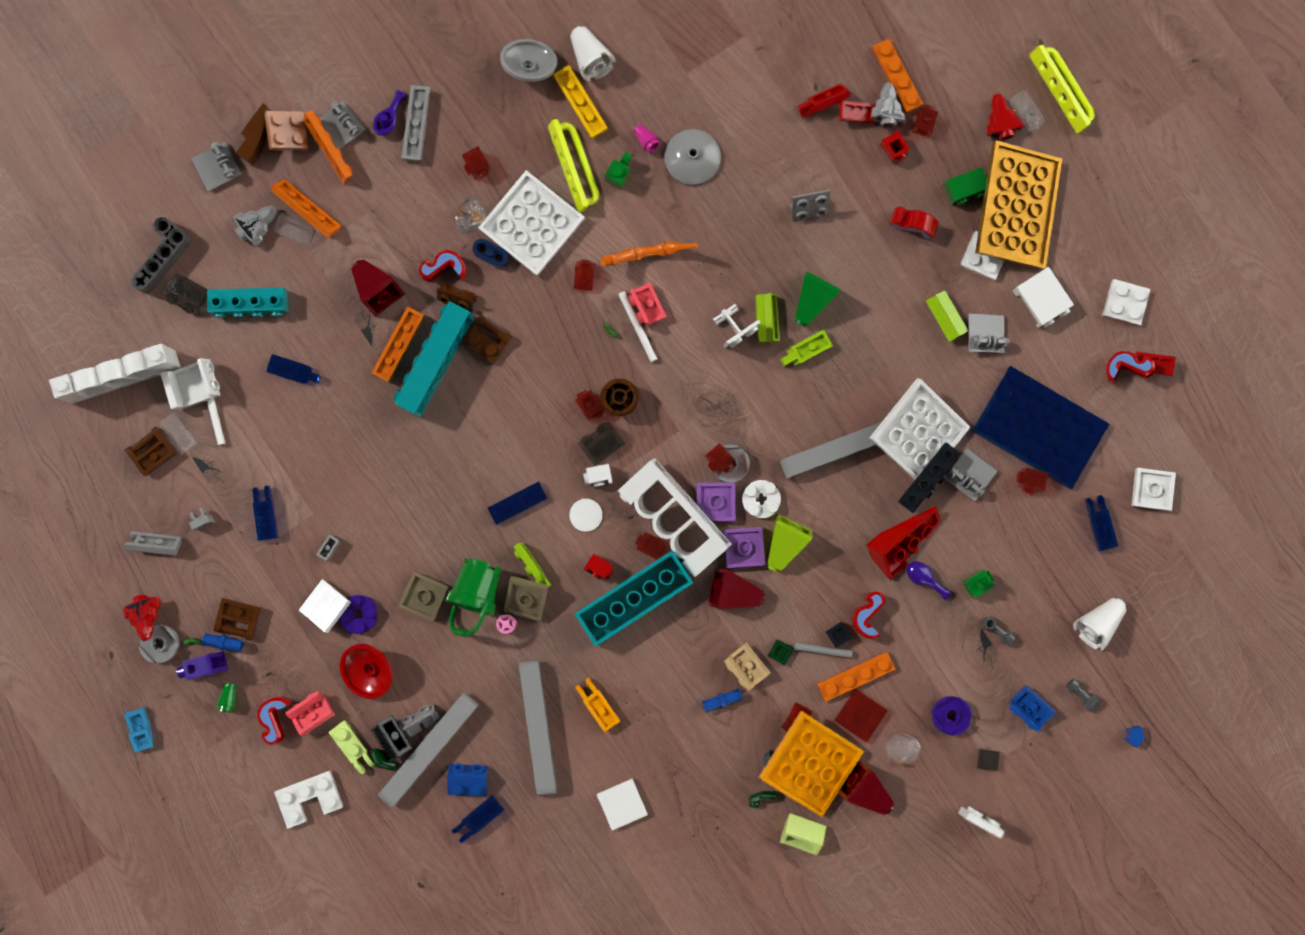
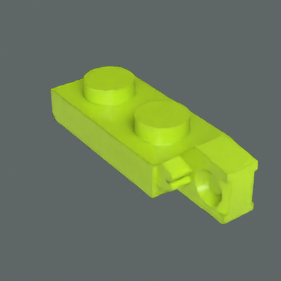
(807, 349)
(532, 566)

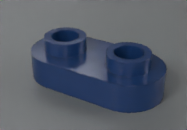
(491, 253)

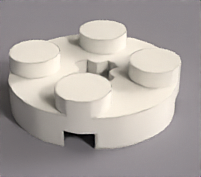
(770, 505)

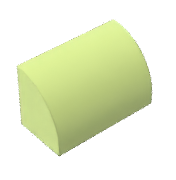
(803, 834)

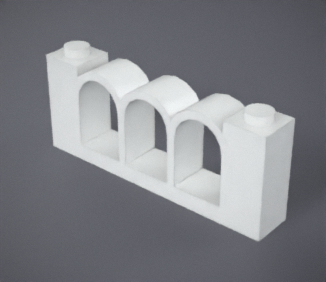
(114, 374)
(634, 491)

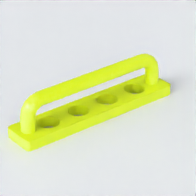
(1043, 54)
(555, 129)

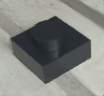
(838, 634)

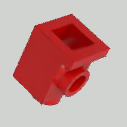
(896, 141)
(599, 567)

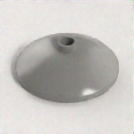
(528, 60)
(688, 168)

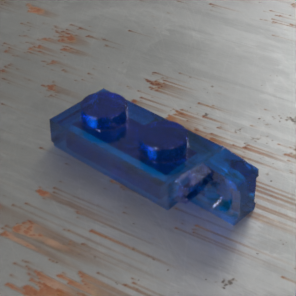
(291, 370)

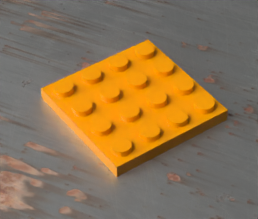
(811, 764)

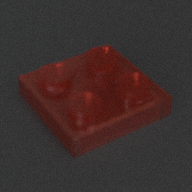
(860, 715)

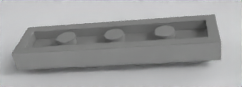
(416, 123)

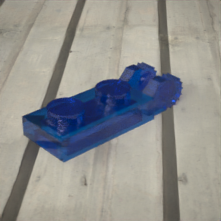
(264, 515)
(1101, 524)
(479, 817)

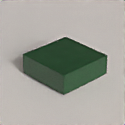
(780, 652)

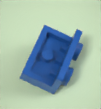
(1031, 708)
(467, 780)

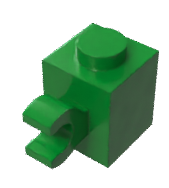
(619, 171)
(979, 583)

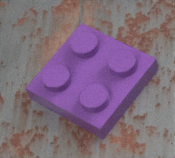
(717, 500)
(746, 547)

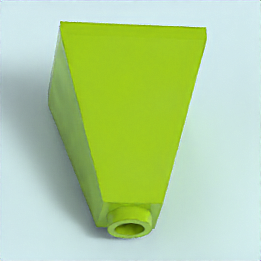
(787, 542)

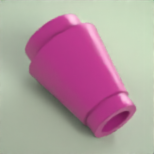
(647, 139)

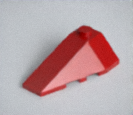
(896, 544)

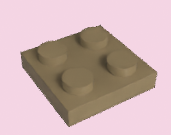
(423, 596)
(526, 598)

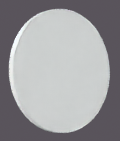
(585, 515)

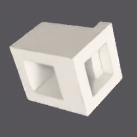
(598, 475)

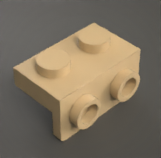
(746, 666)

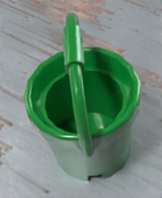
(474, 592)

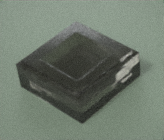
(988, 759)

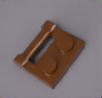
(483, 345)
(152, 457)
(240, 613)

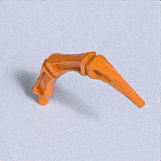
(638, 253)

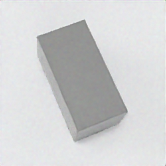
(328, 547)

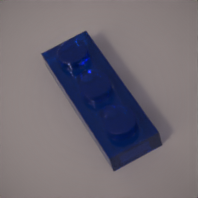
(517, 503)

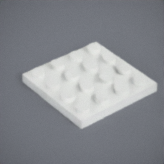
(531, 223)
(918, 428)

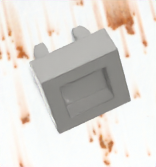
(202, 521)

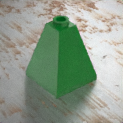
(813, 298)

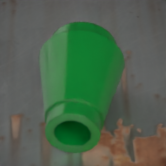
(227, 698)

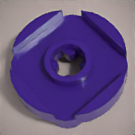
(369, 613)
(962, 717)

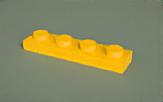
(580, 102)

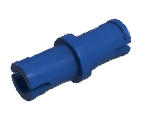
(223, 642)
(722, 700)

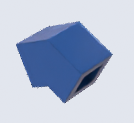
(1135, 736)

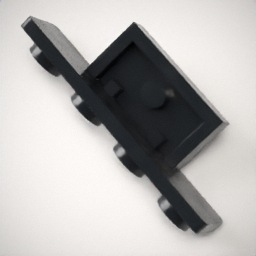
(929, 477)

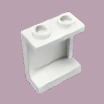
(1044, 297)
(190, 384)

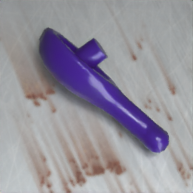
(386, 119)
(922, 575)

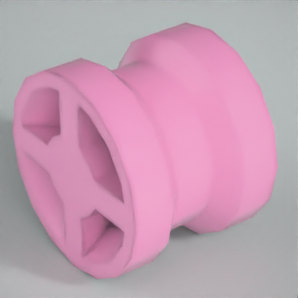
(508, 625)

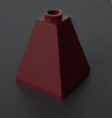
(375, 287)
(733, 591)
(866, 790)

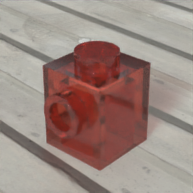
(476, 163)
(719, 460)
(1032, 480)
(649, 545)

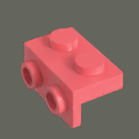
(647, 304)
(310, 713)

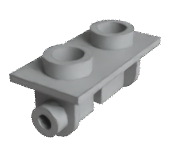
(411, 723)

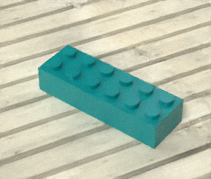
(434, 359)
(633, 598)

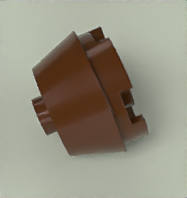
(619, 397)

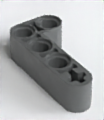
(157, 257)

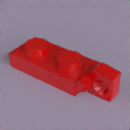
(823, 100)

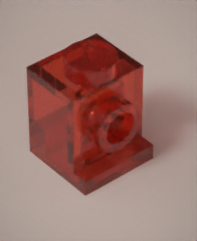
(923, 126)
(596, 407)

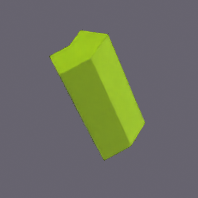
(768, 316)
(947, 316)

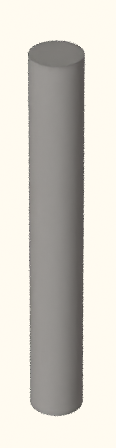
(823, 650)

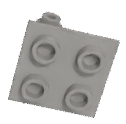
(341, 124)
(216, 166)
(810, 205)
(987, 333)
(970, 474)

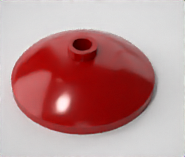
(365, 671)

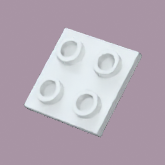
(737, 338)

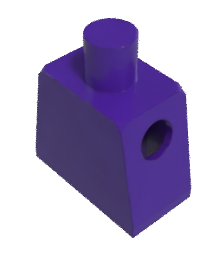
(203, 666)

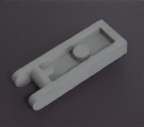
(153, 543)

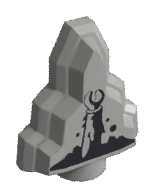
(888, 109)
(254, 224)

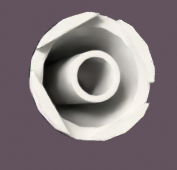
(591, 55)
(1101, 623)

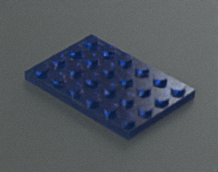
(1040, 427)

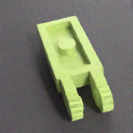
(351, 745)

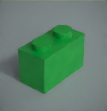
(966, 186)

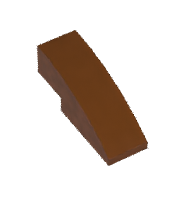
(255, 137)

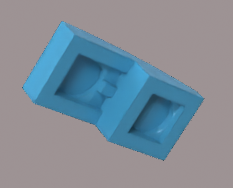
(140, 729)

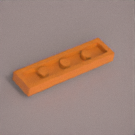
(897, 75)
(324, 140)
(305, 208)
(398, 344)
(855, 676)

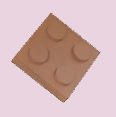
(286, 130)

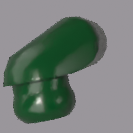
(381, 761)
(762, 796)

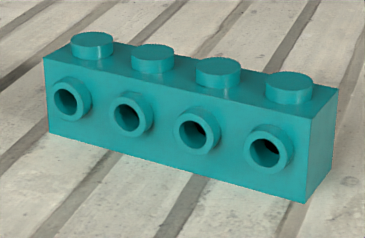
(247, 302)

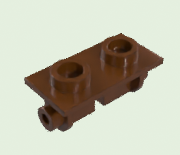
(449, 293)

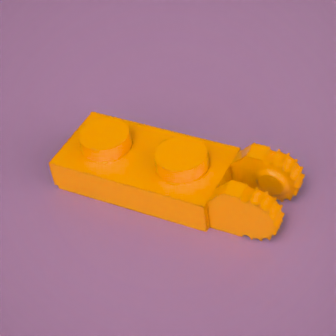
(598, 706)

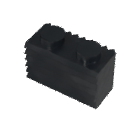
(391, 738)

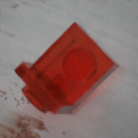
(584, 275)
(794, 712)

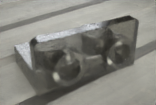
(185, 294)
(601, 443)

